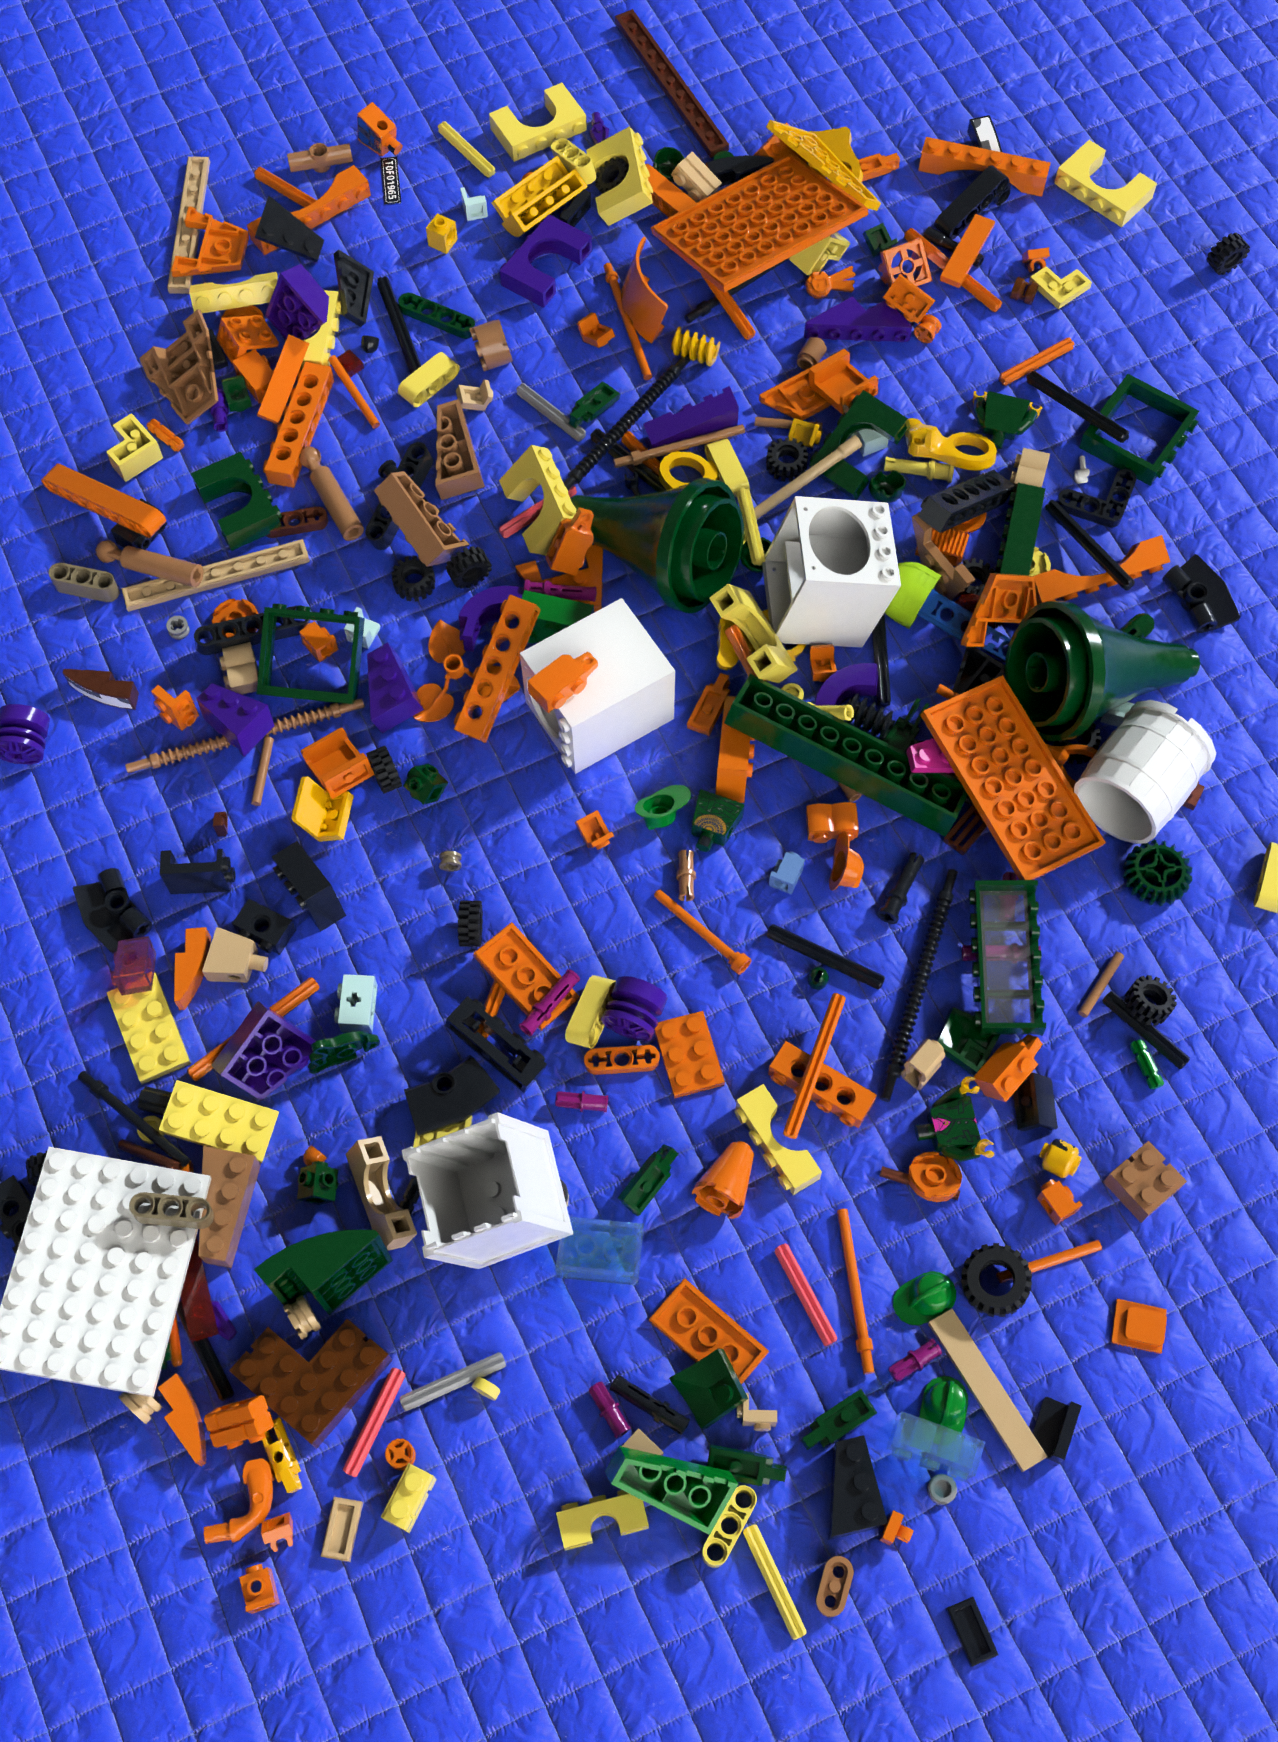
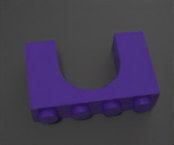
(549, 237)

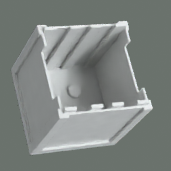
(489, 1192)

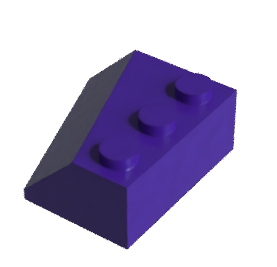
(297, 304)
(263, 1052)

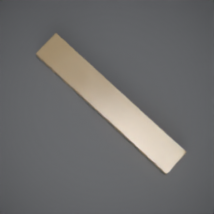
(987, 1390)

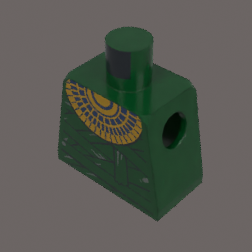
(715, 819)

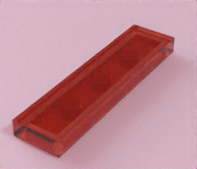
(197, 1300)

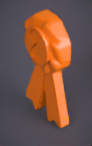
(820, 284)

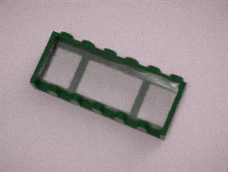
(1006, 957)

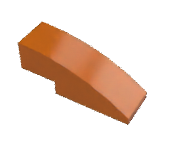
(190, 965)
(185, 1417)

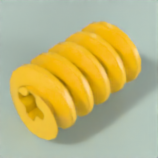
(696, 348)

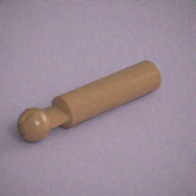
(331, 495)
(151, 563)

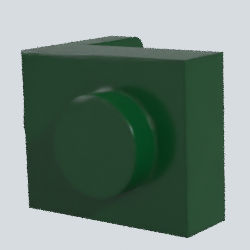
(878, 239)
(236, 393)

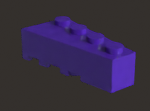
(693, 421)

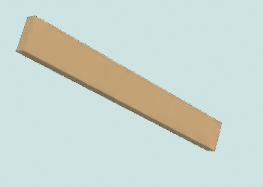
(187, 238)
(218, 575)

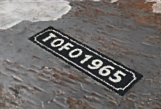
(390, 180)

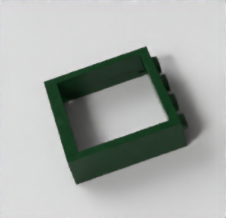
(1121, 458)
(267, 649)

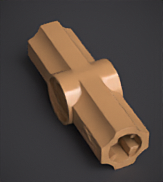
(319, 157)

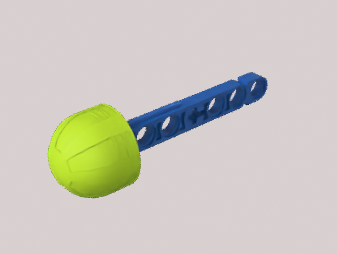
(918, 598)

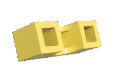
(577, 1520)

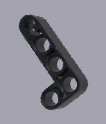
(986, 188)

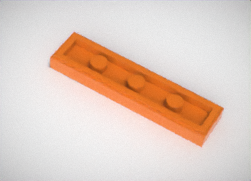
(967, 251)
(283, 379)

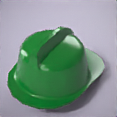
(661, 807)
(924, 1298)
(945, 1403)

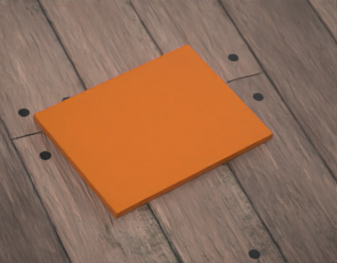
(758, 222)

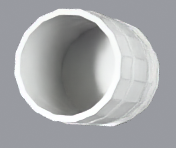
(1144, 771)

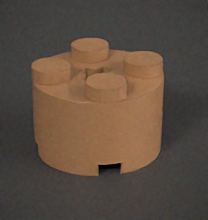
(491, 345)

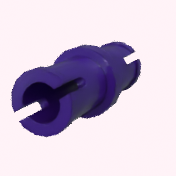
(219, 412)

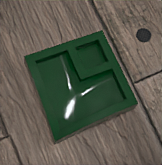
(963, 1041)
(710, 1388)

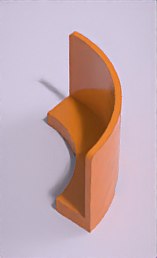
(641, 302)

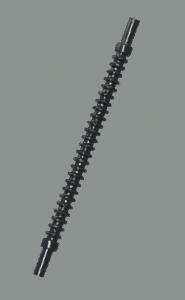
(672, 373)
(893, 1069)

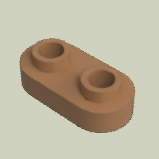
(834, 1587)

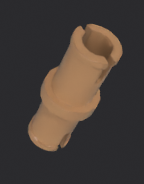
(686, 875)

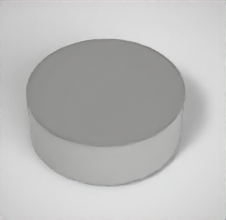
(942, 1489)

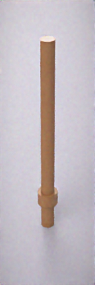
(638, 457)

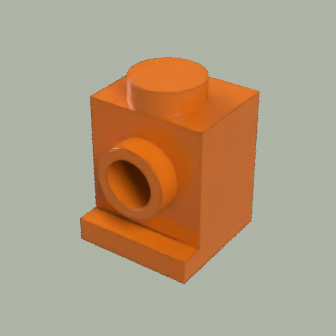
(318, 641)
(1058, 1201)
(266, 1597)

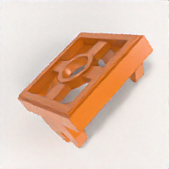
(920, 263)

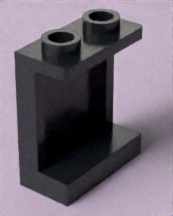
(197, 877)

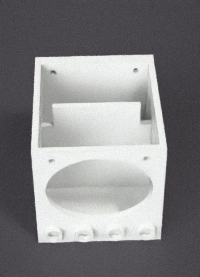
(830, 571)
(623, 696)

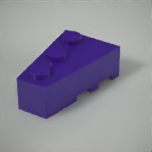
(390, 689)
(235, 716)

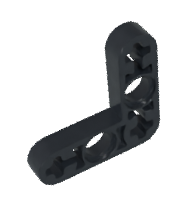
(1102, 507)

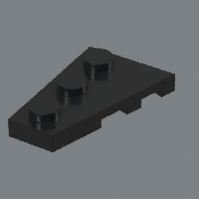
(287, 232)
(354, 287)

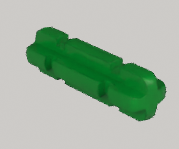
(1146, 1064)

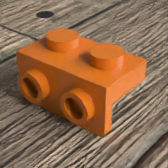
(178, 710)

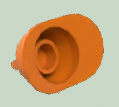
(847, 865)

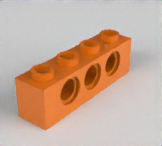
(838, 1085)

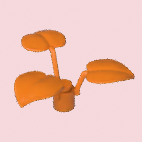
(448, 649)

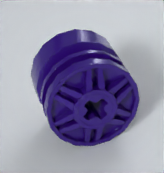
(22, 734)
(634, 1008)

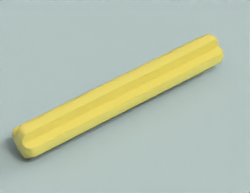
(466, 149)
(751, 527)
(774, 1582)

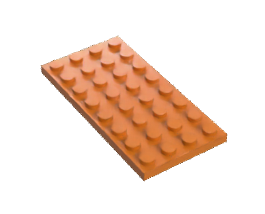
(1012, 779)

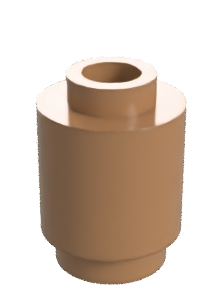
(811, 353)

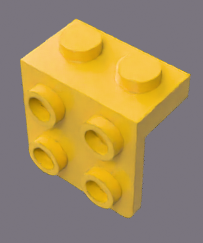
(319, 814)

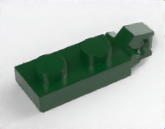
(593, 404)
(648, 1180)
(839, 1420)
(746, 1466)

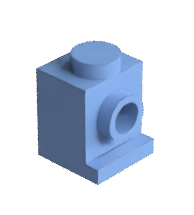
(787, 872)

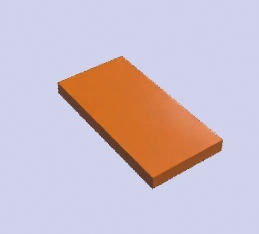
(521, 971)
(702, 1327)

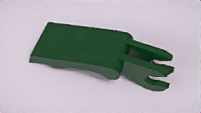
(904, 730)

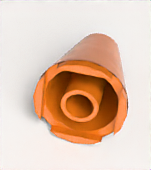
(726, 1181)

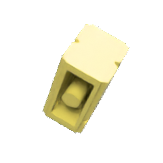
(408, 1498)

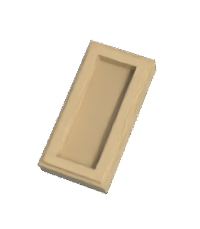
(342, 1529)

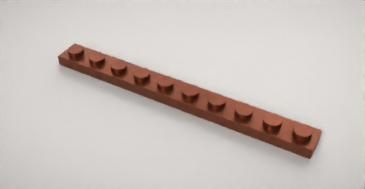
(671, 83)

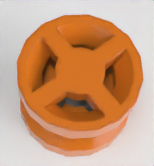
(927, 329)
(396, 1450)

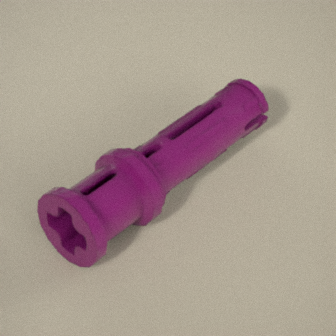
(562, 591)

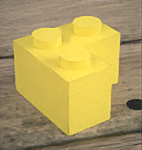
(816, 256)
(136, 448)

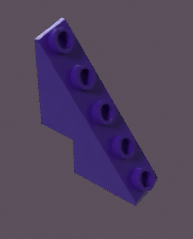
(853, 322)

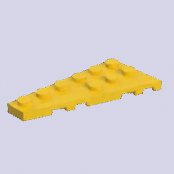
(823, 160)

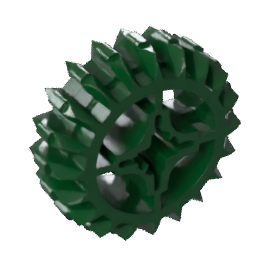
(1168, 865)

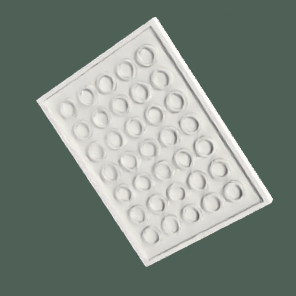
(91, 1282)

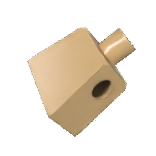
(232, 958)

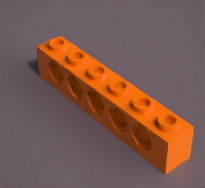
(298, 424)
(500, 681)

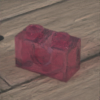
(134, 965)

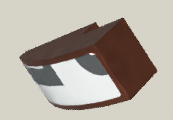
(103, 687)

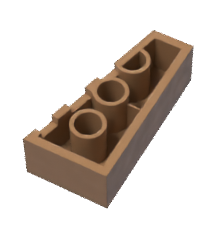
(456, 458)
(229, 1196)

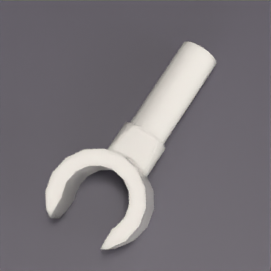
(1081, 475)

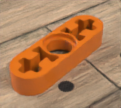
(602, 1054)

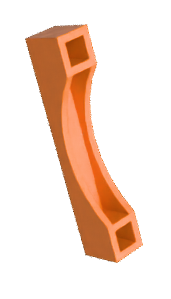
(944, 156)
(346, 190)
(1141, 557)

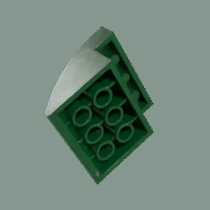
(326, 1266)

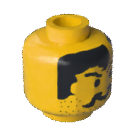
(1060, 1158)

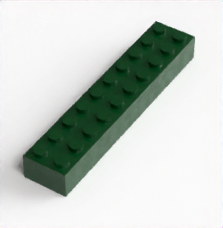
(845, 754)

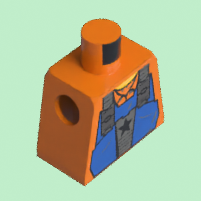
(377, 131)

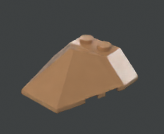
(185, 370)

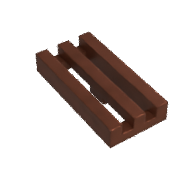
(955, 844)

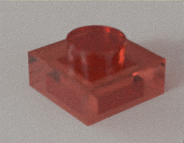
(350, 362)

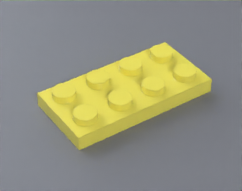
(149, 1032)
(218, 1120)

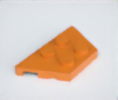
(795, 397)

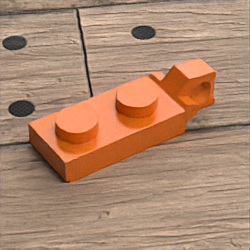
(878, 165)
(709, 706)

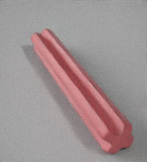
(526, 517)
(805, 1295)
(374, 1422)

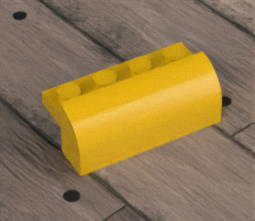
(537, 196)

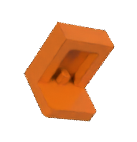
(594, 332)
(822, 662)
(594, 830)

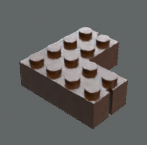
(317, 1392)

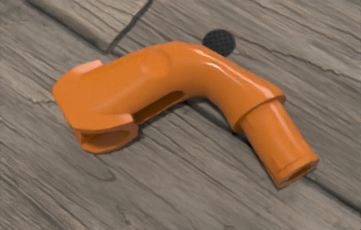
(259, 1478)

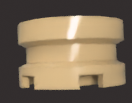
(302, 1317)
(141, 1405)

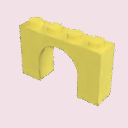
(524, 140)
(635, 190)
(1115, 204)
(525, 475)
(770, 657)

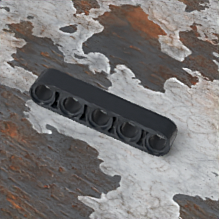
(411, 465)
(239, 629)

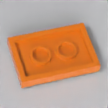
(688, 1054)

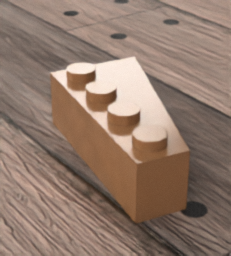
(419, 520)

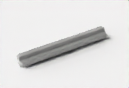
(550, 411)
(452, 1381)

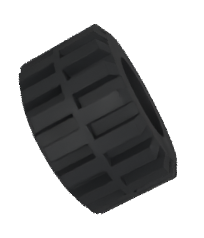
(1000, 1256)

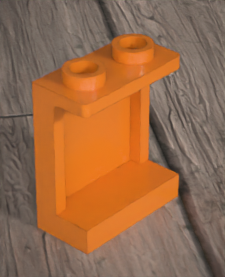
(840, 381)
(336, 763)

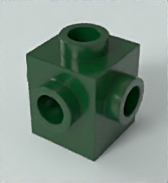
(425, 783)
(317, 1183)

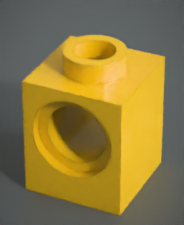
(441, 233)

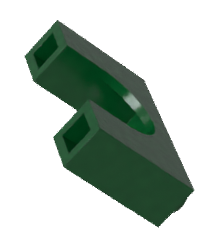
(865, 413)
(237, 475)

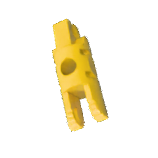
(287, 1469)

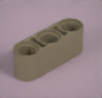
(84, 582)
(161, 1202)

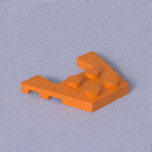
(221, 247)
(586, 577)
(1003, 600)

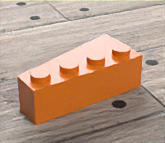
(733, 759)

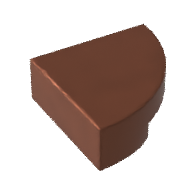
(220, 823)

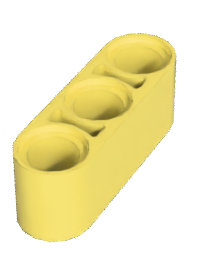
(574, 158)
(428, 379)
(727, 465)
(1267, 889)
(586, 1023)
(724, 1540)

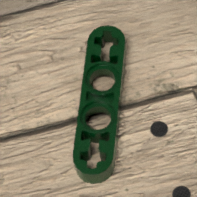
(435, 317)

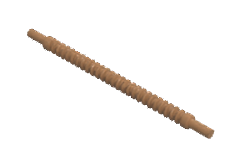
(156, 760)

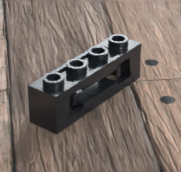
(465, 1016)

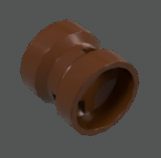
(1019, 290)

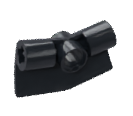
(1213, 601)
(98, 910)
(438, 1109)

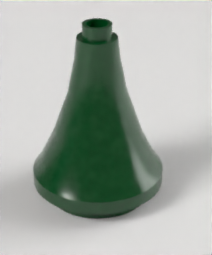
(675, 539)
(1078, 669)

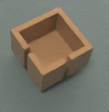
(1144, 1181)

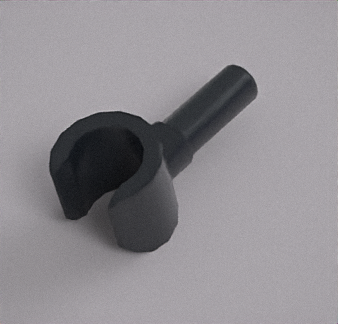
(632, 483)

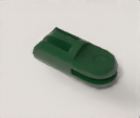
(1139, 626)

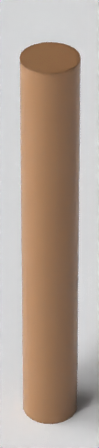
(778, 423)
(262, 771)
(1101, 984)

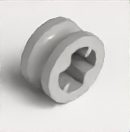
(177, 621)

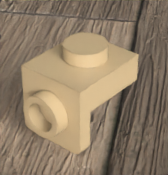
(475, 397)
(760, 1419)

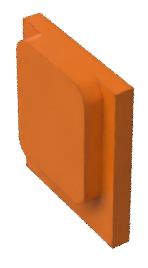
(1139, 1326)

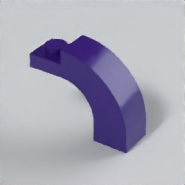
(482, 609)
(848, 681)

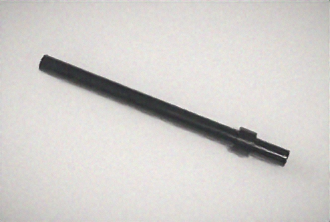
(705, 306)
(101, 1091)

